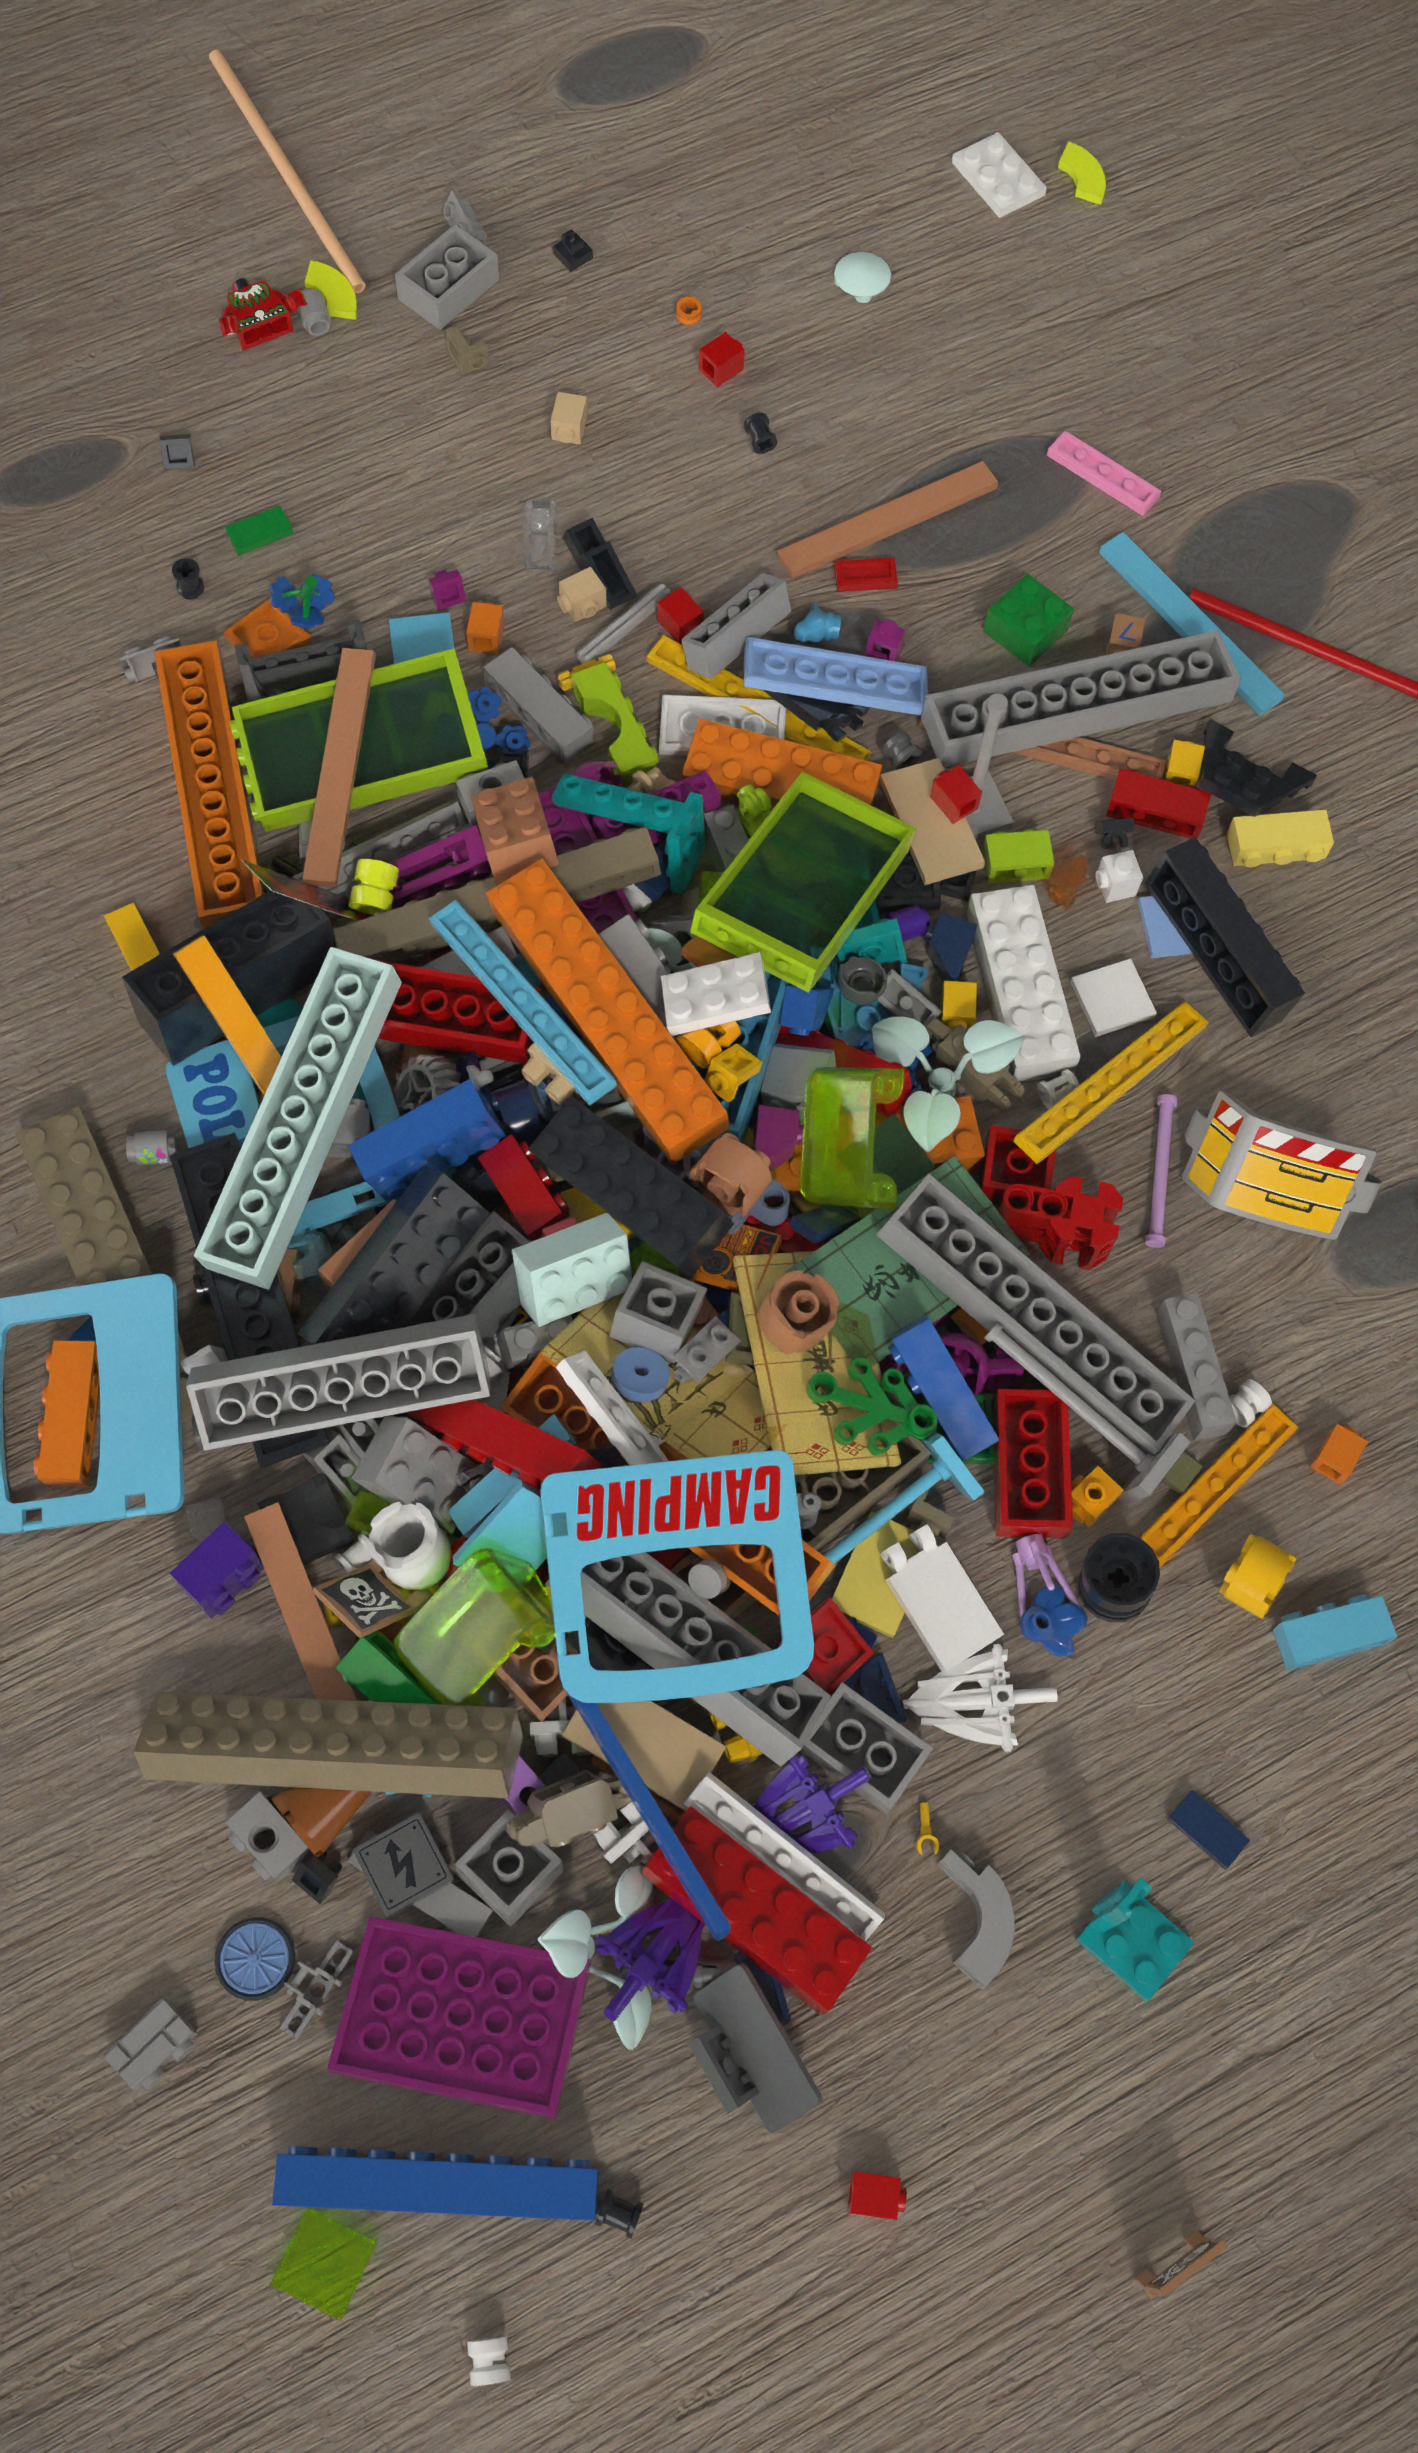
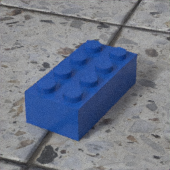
(431, 1135)

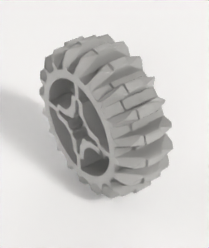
(423, 1080)

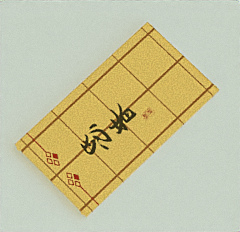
(792, 1418)
(697, 1419)

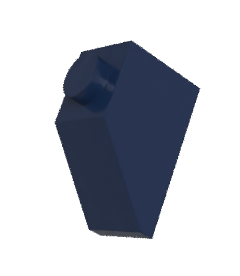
(949, 945)

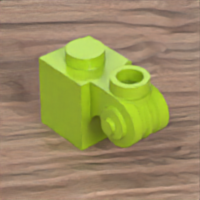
(753, 808)

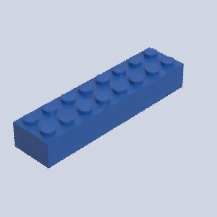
(435, 2186)

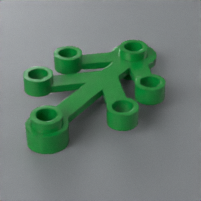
(876, 1405)

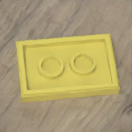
(863, 1586)

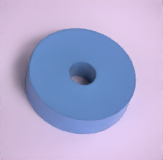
(638, 1387)

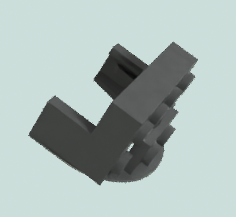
(297, 667)

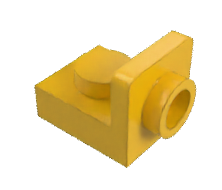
(731, 1070)

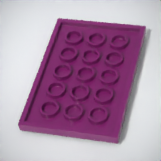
(459, 2018)

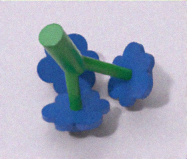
(313, 592)

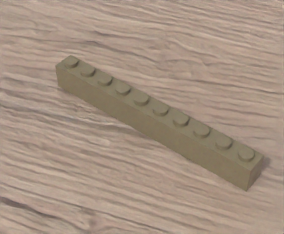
(581, 871)

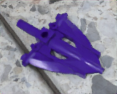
(813, 1804)
(646, 1965)

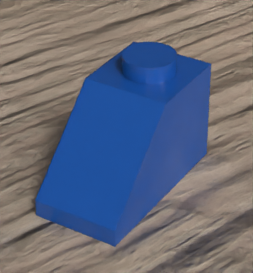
(805, 1010)

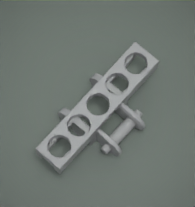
(303, 1997)

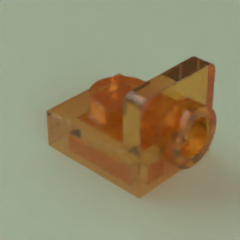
(1066, 880)

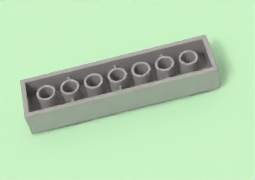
(339, 1382)
(674, 1627)

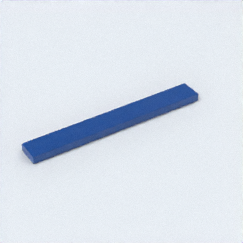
(654, 1819)

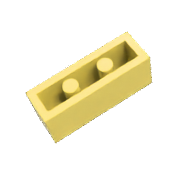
(1280, 838)

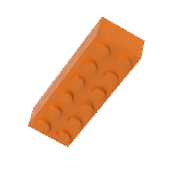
(773, 764)

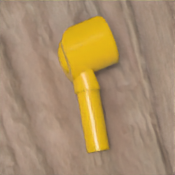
(926, 1830)

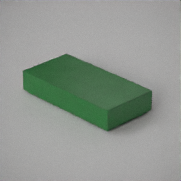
(259, 530)

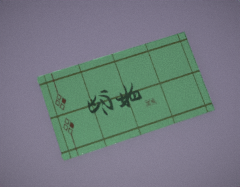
(877, 1285)

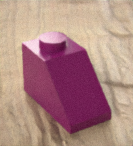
(777, 1133)

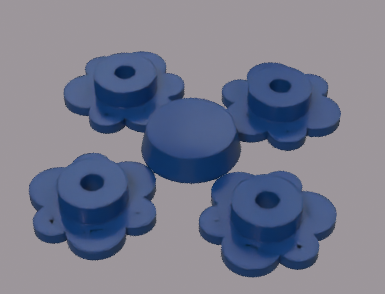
(487, 733)

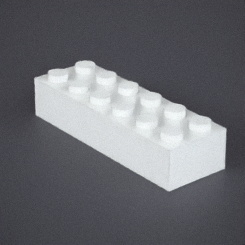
(1023, 980)

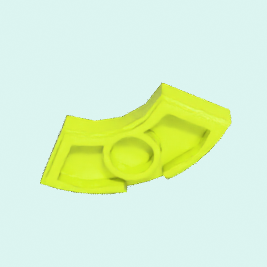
(1085, 172)
(335, 290)

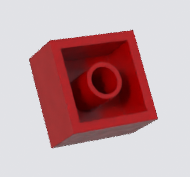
(1010, 1165)

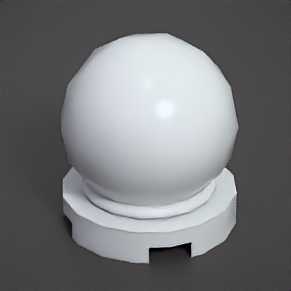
(409, 1546)

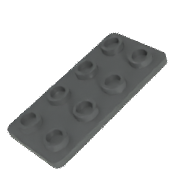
(750, 2052)

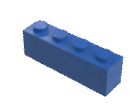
(942, 1386)

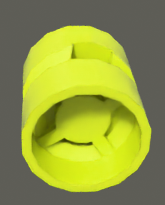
(374, 882)

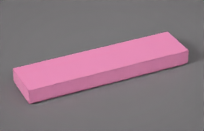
(1104, 473)

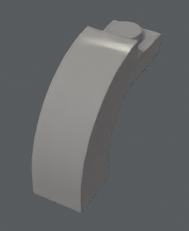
(995, 1918)

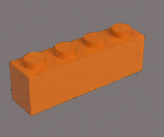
(69, 1416)

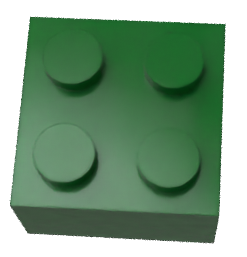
(1028, 619)

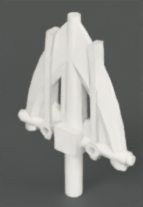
(938, 1702)

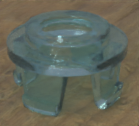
(313, 1251)

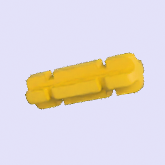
(564, 678)

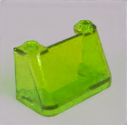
(841, 1136)
(475, 1626)

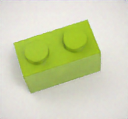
(1018, 856)

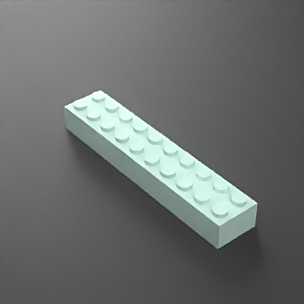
(298, 1118)

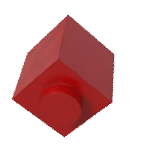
(721, 359)
(679, 614)
(955, 794)
(876, 2195)

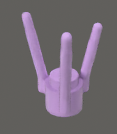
(1036, 1555)

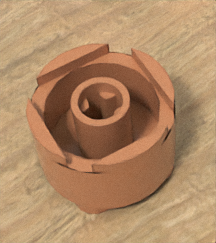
(732, 1175)
(798, 1312)

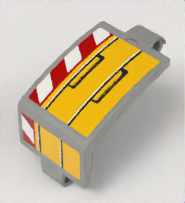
(1276, 1170)

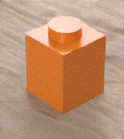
(485, 627)
(1339, 1453)

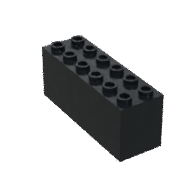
(267, 949)

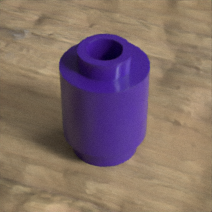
(911, 921)

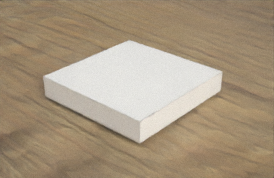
(1113, 997)

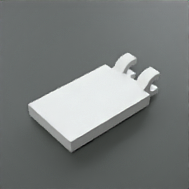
(940, 1600)

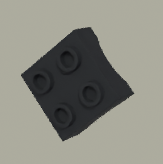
(313, 1518)

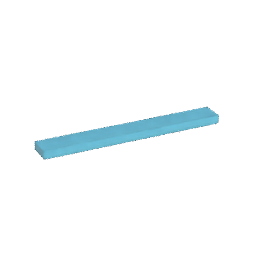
(1185, 616)
(523, 1002)

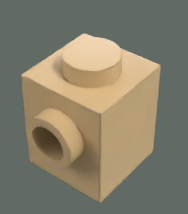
(569, 418)
(582, 595)

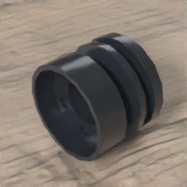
(1121, 1558)

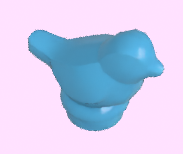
(818, 626)

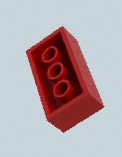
(1031, 1464)

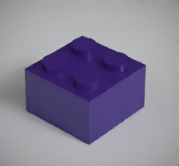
(218, 1570)

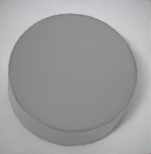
(707, 1579)

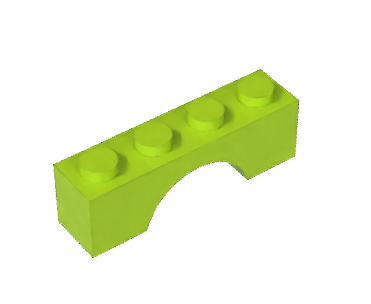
(600, 696)

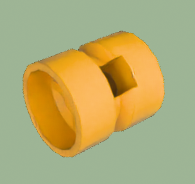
(706, 1043)

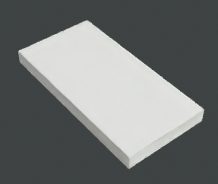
(682, 714)

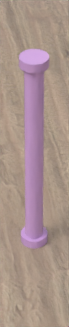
(1155, 1238)

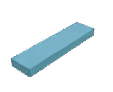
(493, 1488)

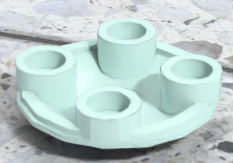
(862, 275)

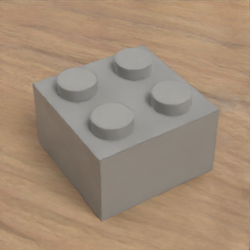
(657, 1311)
(506, 1873)

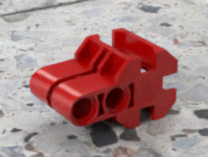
(1065, 1219)

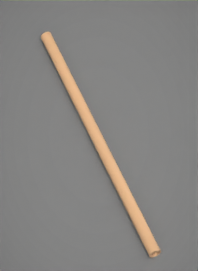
(287, 171)

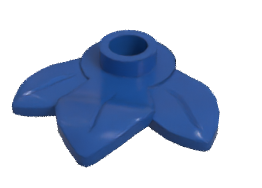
(1058, 1621)

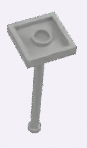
(992, 811)
(1148, 1469)

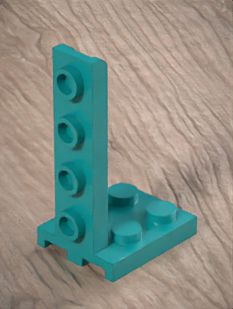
(679, 820)
(874, 939)
(1134, 1938)

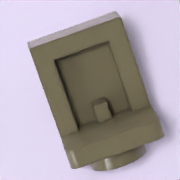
(924, 1513)

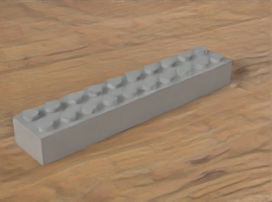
(1083, 697)
(1005, 1287)

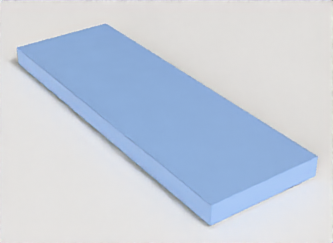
(834, 676)

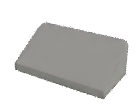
(906, 1001)

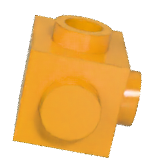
(1093, 1496)

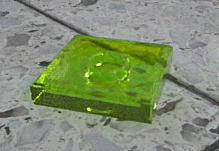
(324, 2263)

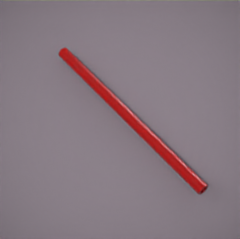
(1304, 643)

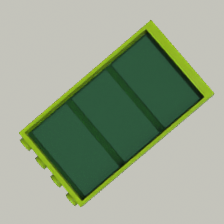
(413, 739)
(803, 881)

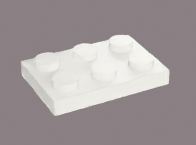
(999, 174)
(715, 994)

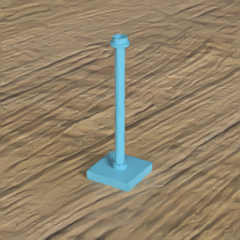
(945, 1466)

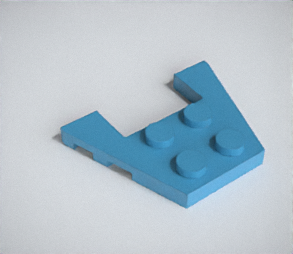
(856, 1021)

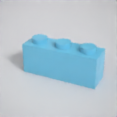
(1334, 1631)

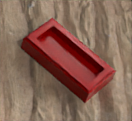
(865, 574)

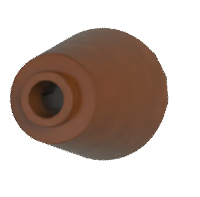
(318, 1813)

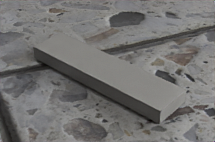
(447, 1905)

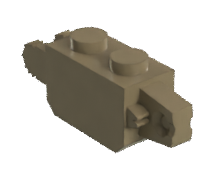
(950, 1049)
(568, 1809)

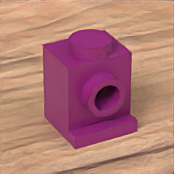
(888, 636)

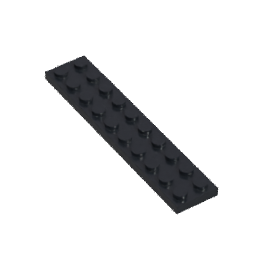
(248, 1316)

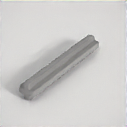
(622, 625)

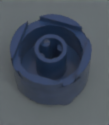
(517, 1112)

